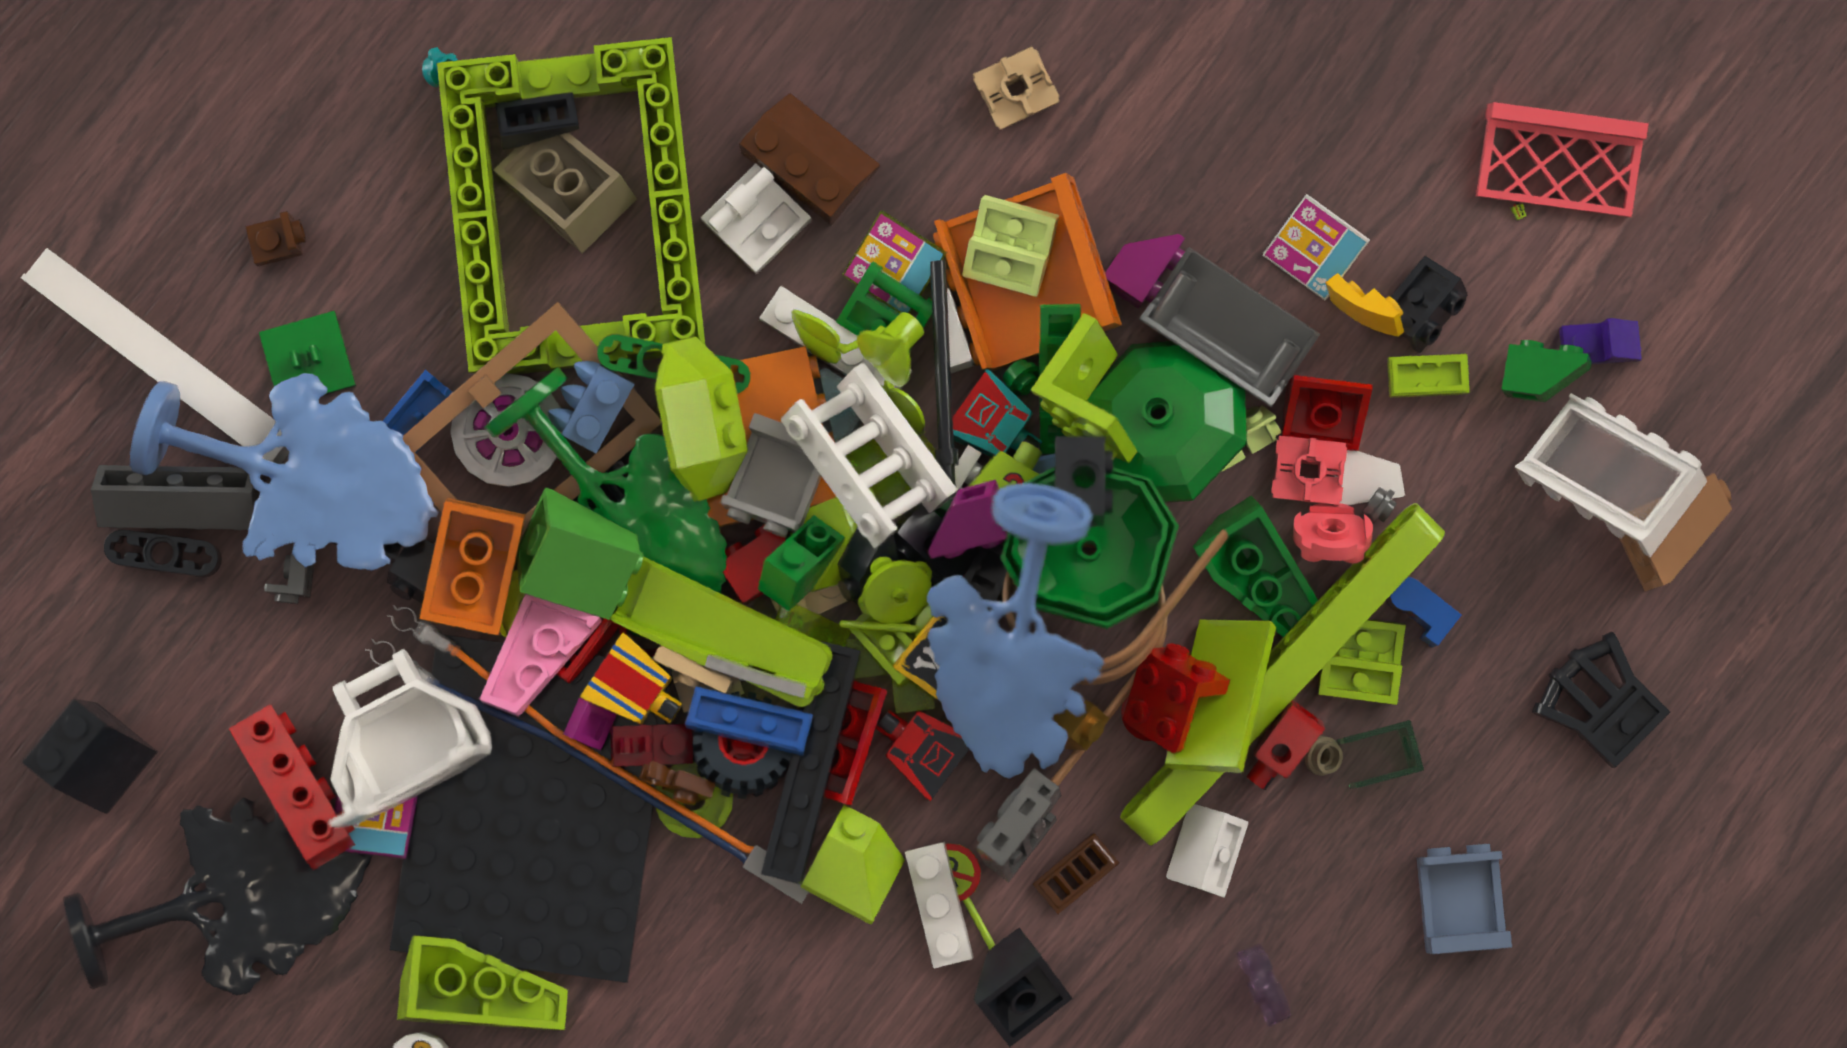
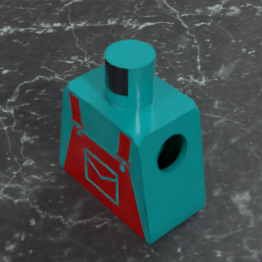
(992, 418)

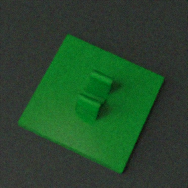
(311, 348)

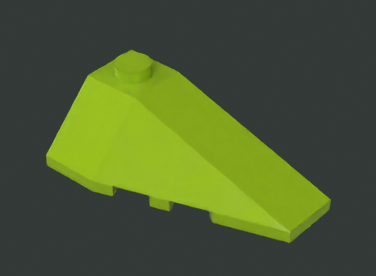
(461, 986)

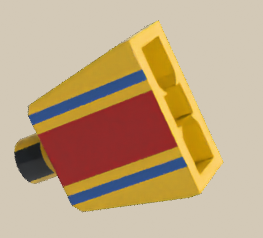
(632, 684)

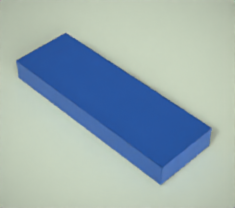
(749, 721)

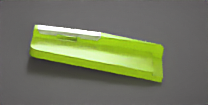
(722, 634)

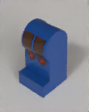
(1425, 609)

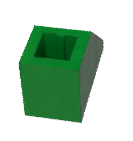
(1542, 372)
(799, 562)

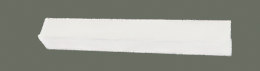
(152, 352)

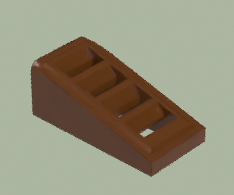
(1099, 849)

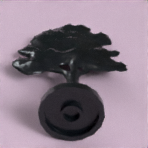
(266, 893)

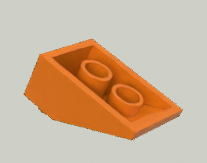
(472, 566)

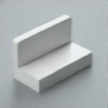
(1207, 849)

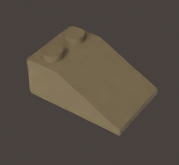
(567, 187)

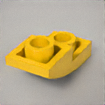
(1369, 309)

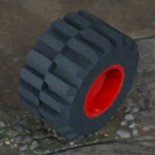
(739, 765)

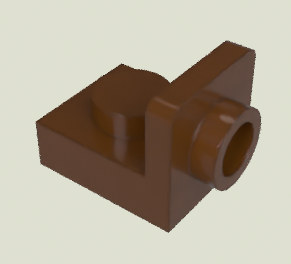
(276, 239)

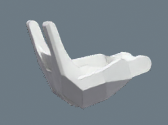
(400, 741)

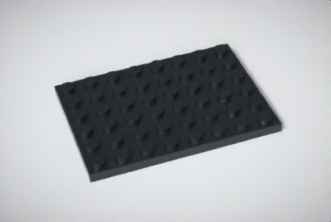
(529, 843)

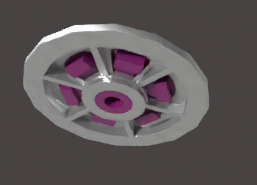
(516, 454)

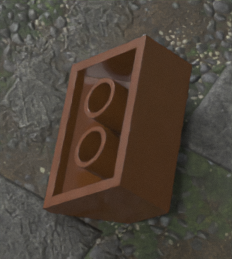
(808, 157)

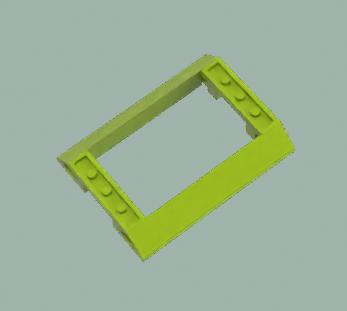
(613, 68)

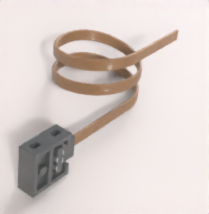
(1026, 812)

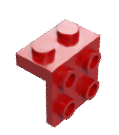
(1168, 692)

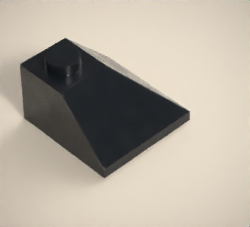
(1018, 988)

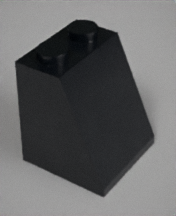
(90, 755)

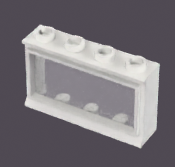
(1614, 472)

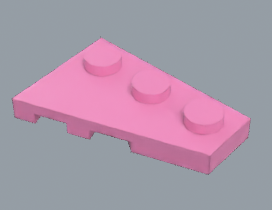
(534, 652)

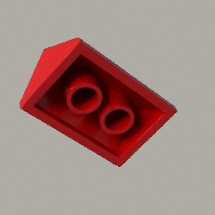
(855, 741)

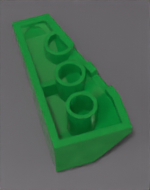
(1257, 566)

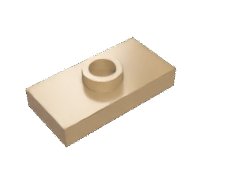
(692, 673)

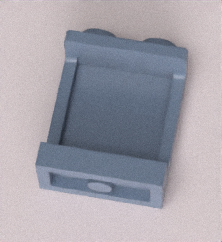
(1462, 900)

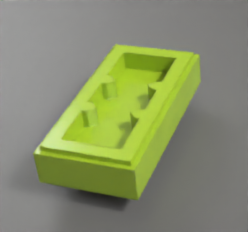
(1428, 375)

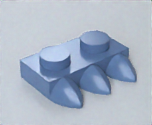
(593, 405)

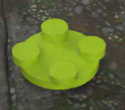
(895, 590)

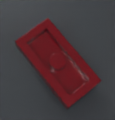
(646, 743)

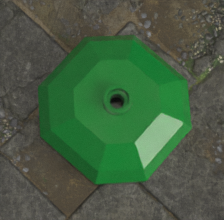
(1201, 424)
(1128, 561)

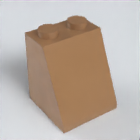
(1685, 537)

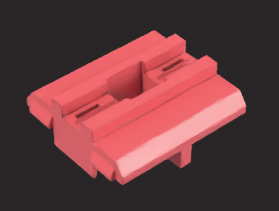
(1325, 454)

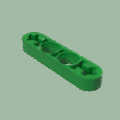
(626, 344)

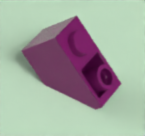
(1139, 266)
(968, 522)

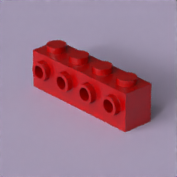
(291, 785)

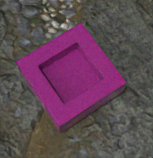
(590, 724)

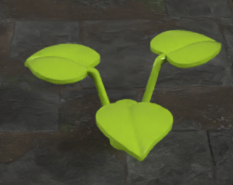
(884, 348)

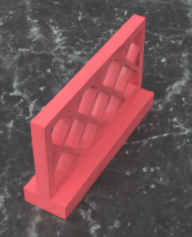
(1565, 125)

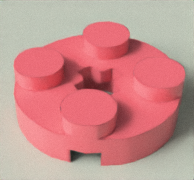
(1347, 543)

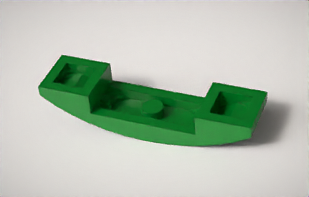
(1054, 326)

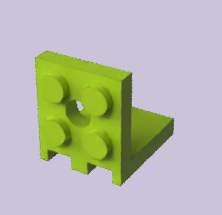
(1072, 379)

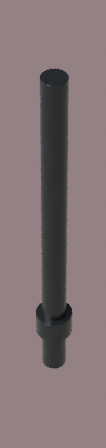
(946, 454)

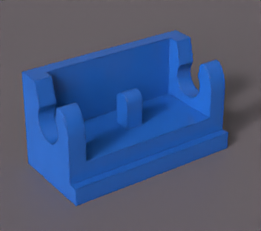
(417, 403)

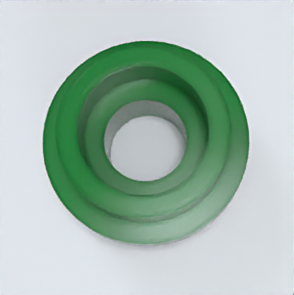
(1021, 377)

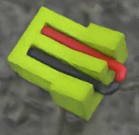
(1518, 210)

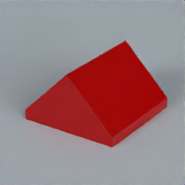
(1326, 410)

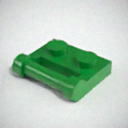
(867, 313)

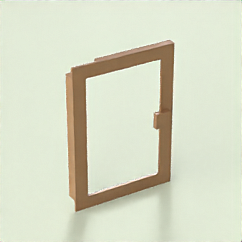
(484, 391)

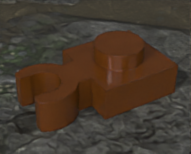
(685, 786)

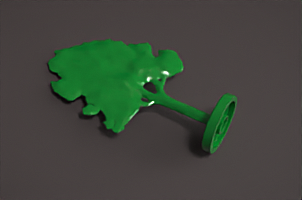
(655, 504)

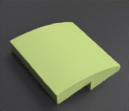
(1010, 245)

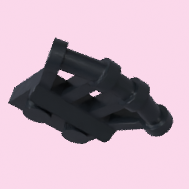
(1621, 720)

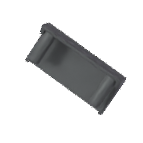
(1230, 326)

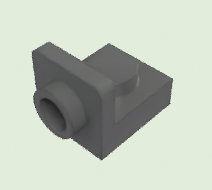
(298, 585)

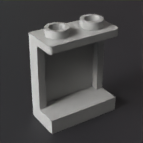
(773, 480)

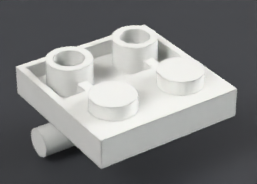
(756, 218)

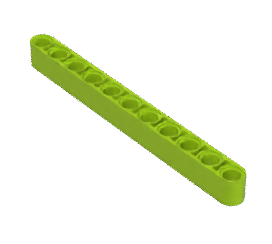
(1299, 658)

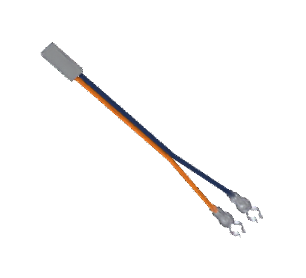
(430, 635)

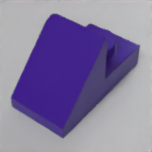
(1606, 341)

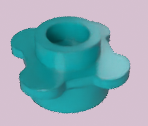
(430, 68)

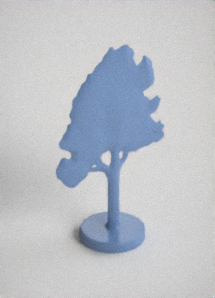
(342, 479)
(1003, 684)

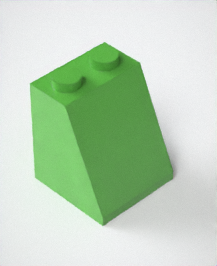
(576, 557)

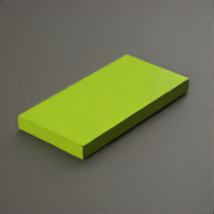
(1224, 723)

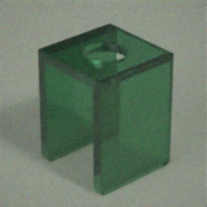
(1409, 745)

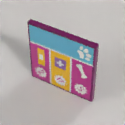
(385, 833)

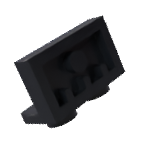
(1428, 301)

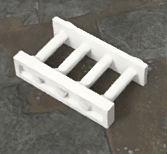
(895, 437)

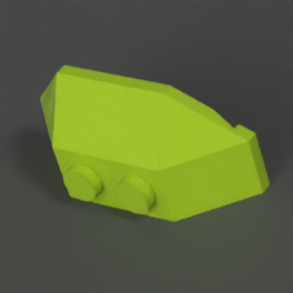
(700, 418)

